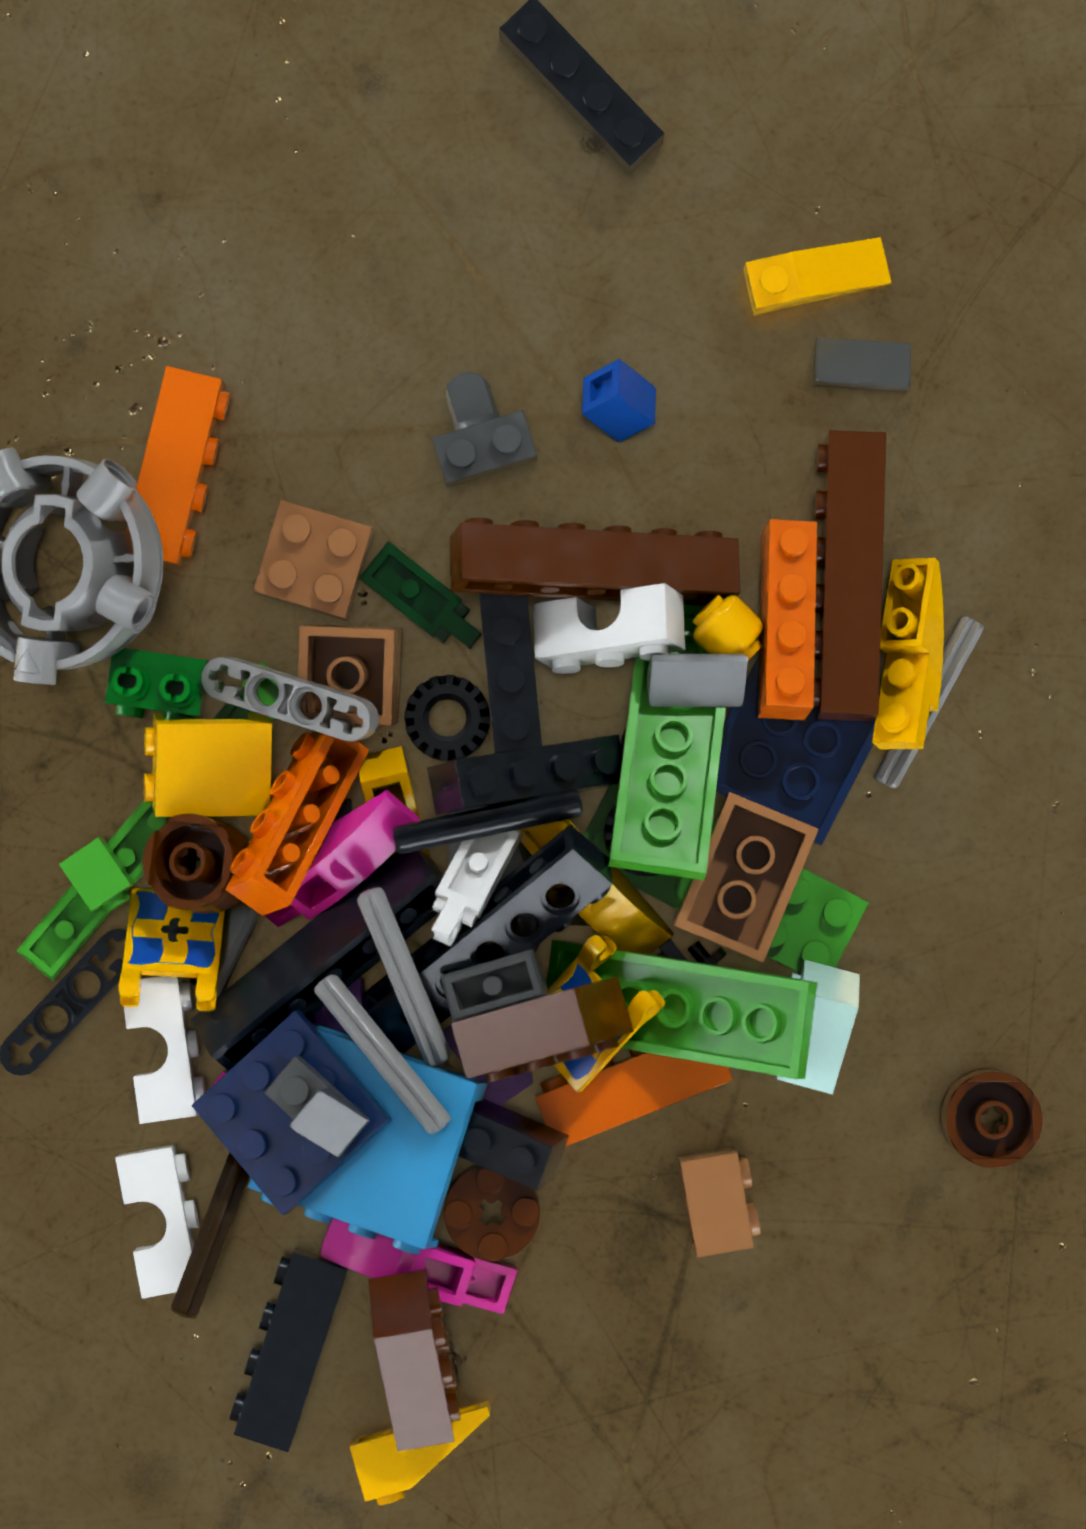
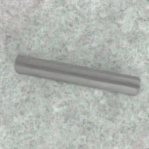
(954, 658)
(404, 976)
(382, 1054)

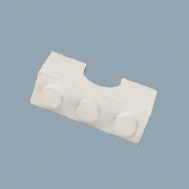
(647, 625)
(172, 1088)
(158, 1178)

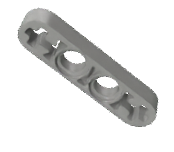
(289, 700)

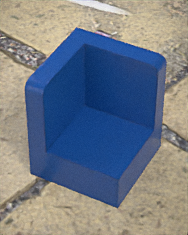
(619, 400)

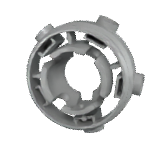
(119, 567)

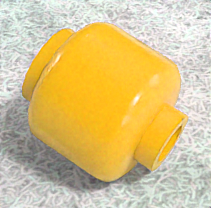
(728, 627)

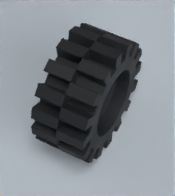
(439, 689)

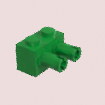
(155, 683)

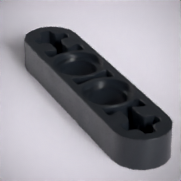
(67, 998)

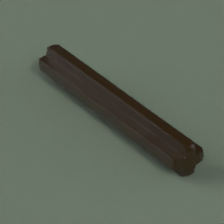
(210, 1239)

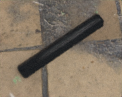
(487, 821)

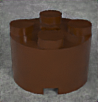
(172, 857)
(1010, 1137)
(492, 1238)

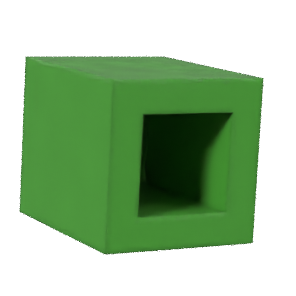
(98, 876)

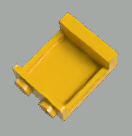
(209, 766)

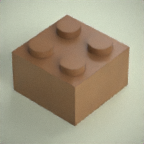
(313, 560)
(353, 661)
(717, 1201)

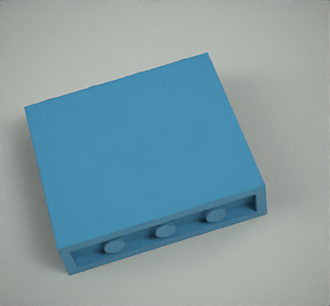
(402, 1172)

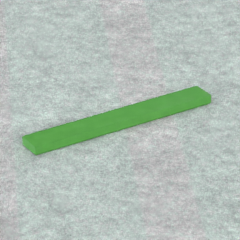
(70, 921)

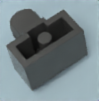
(481, 438)

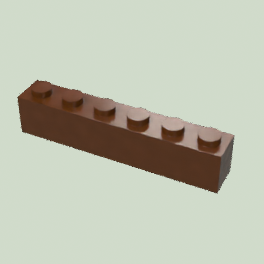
(589, 563)
(850, 574)

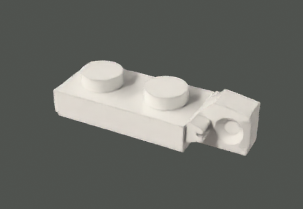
(471, 882)

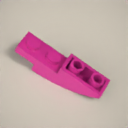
(347, 856)
(450, 1269)

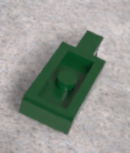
(419, 596)

